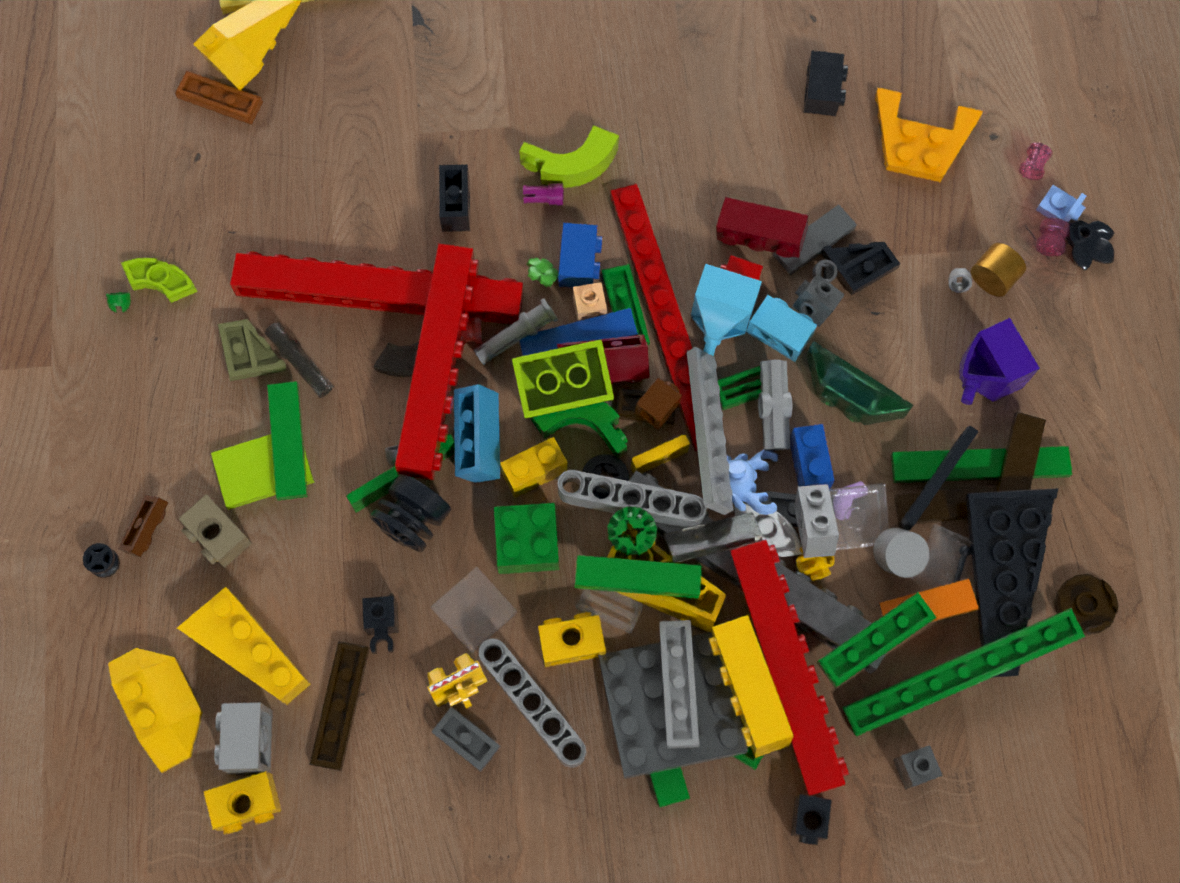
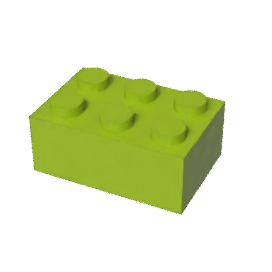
(563, 379)

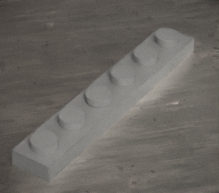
(709, 432)

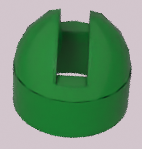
(118, 299)

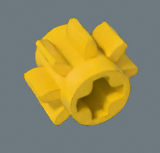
(815, 567)

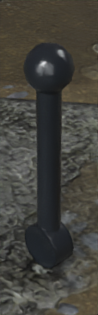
(964, 551)

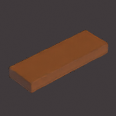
(219, 97)

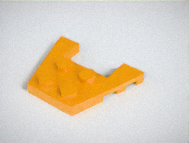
(919, 147)

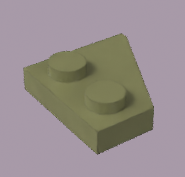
(247, 352)

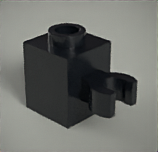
(380, 619)

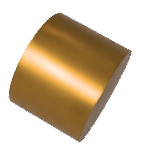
(998, 269)

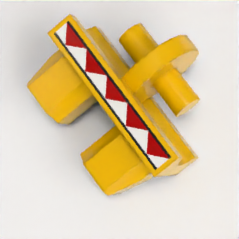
(458, 685)

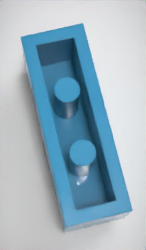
(476, 433)

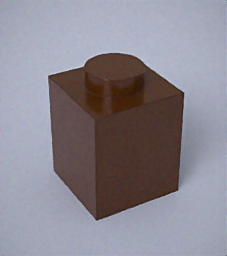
(658, 403)

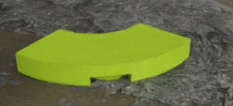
(160, 276)

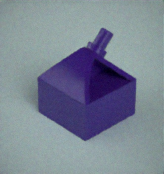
(996, 363)

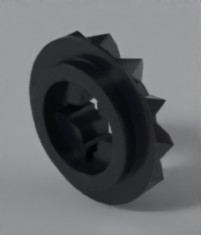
(611, 465)

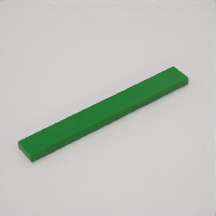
(963, 672)

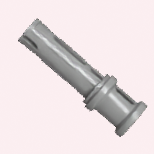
(528, 324)

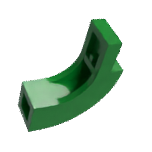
(597, 416)

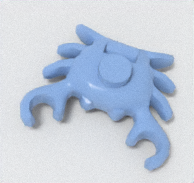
(742, 478)

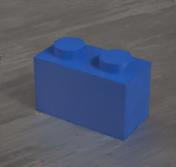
(578, 255)
(811, 456)

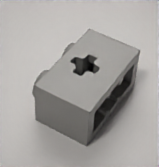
(816, 521)

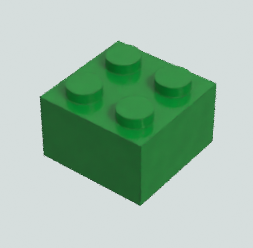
(526, 538)

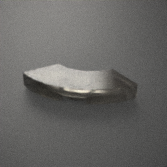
(397, 360)

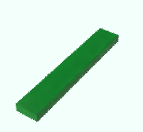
(975, 464)

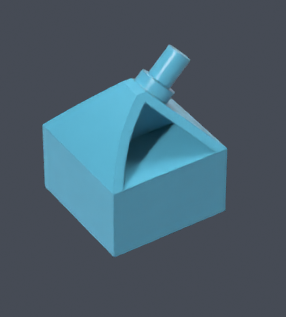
(723, 305)

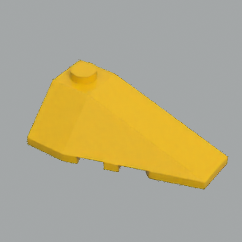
(243, 38)

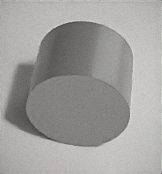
(901, 552)

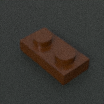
(140, 532)

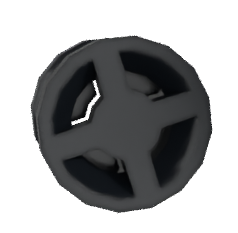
(96, 555)

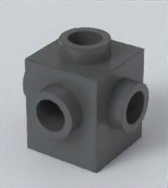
(817, 299)

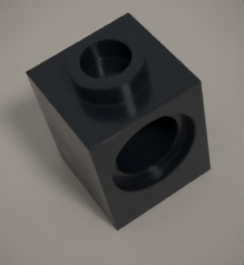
(821, 808)

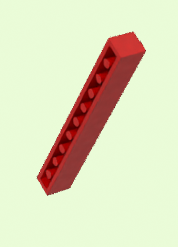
(364, 286)

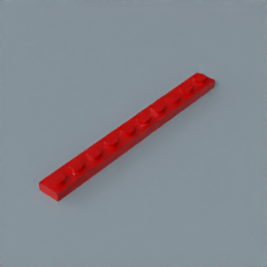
(657, 294)

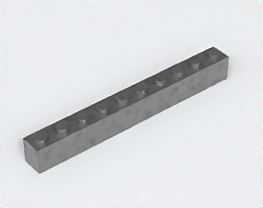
(817, 609)

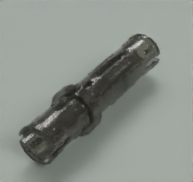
(291, 350)

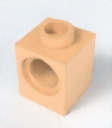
(589, 301)

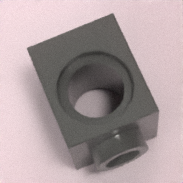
(917, 767)

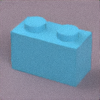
(781, 327)

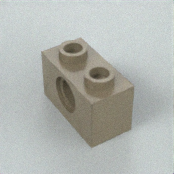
(205, 516)

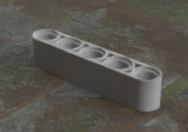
(619, 488)
(526, 688)

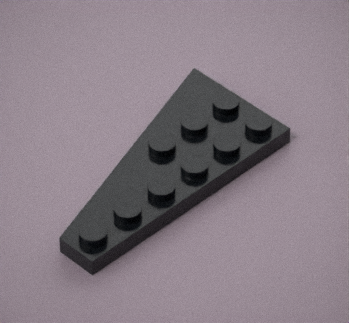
(1007, 557)

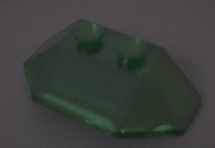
(853, 390)

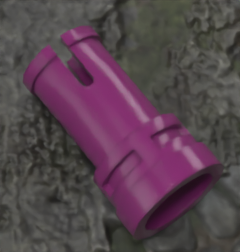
(549, 194)

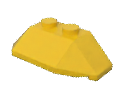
(157, 705)

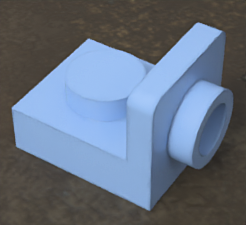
(1061, 205)

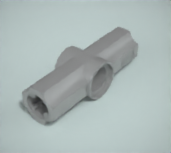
(775, 405)

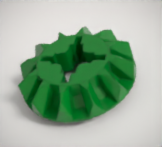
(638, 519)

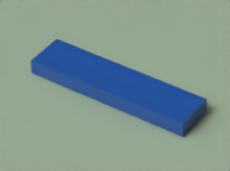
(601, 327)

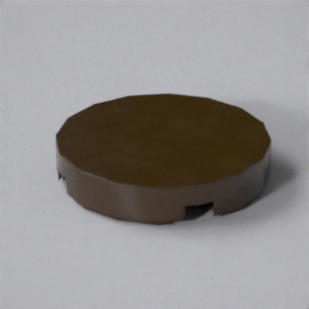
(1090, 600)

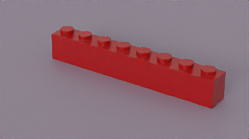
(435, 362)
(788, 668)

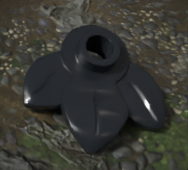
(1093, 244)

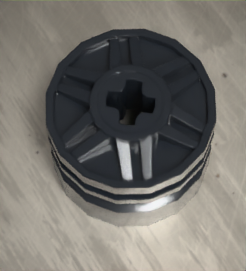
(409, 514)

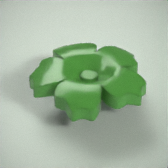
(542, 271)

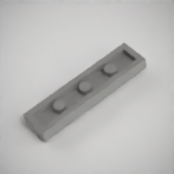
(678, 684)

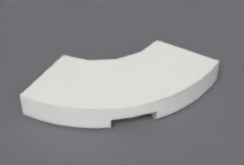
(776, 531)

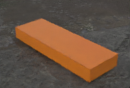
(943, 600)

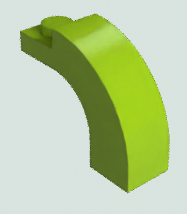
(574, 167)

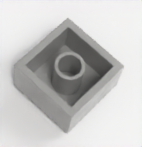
(244, 738)

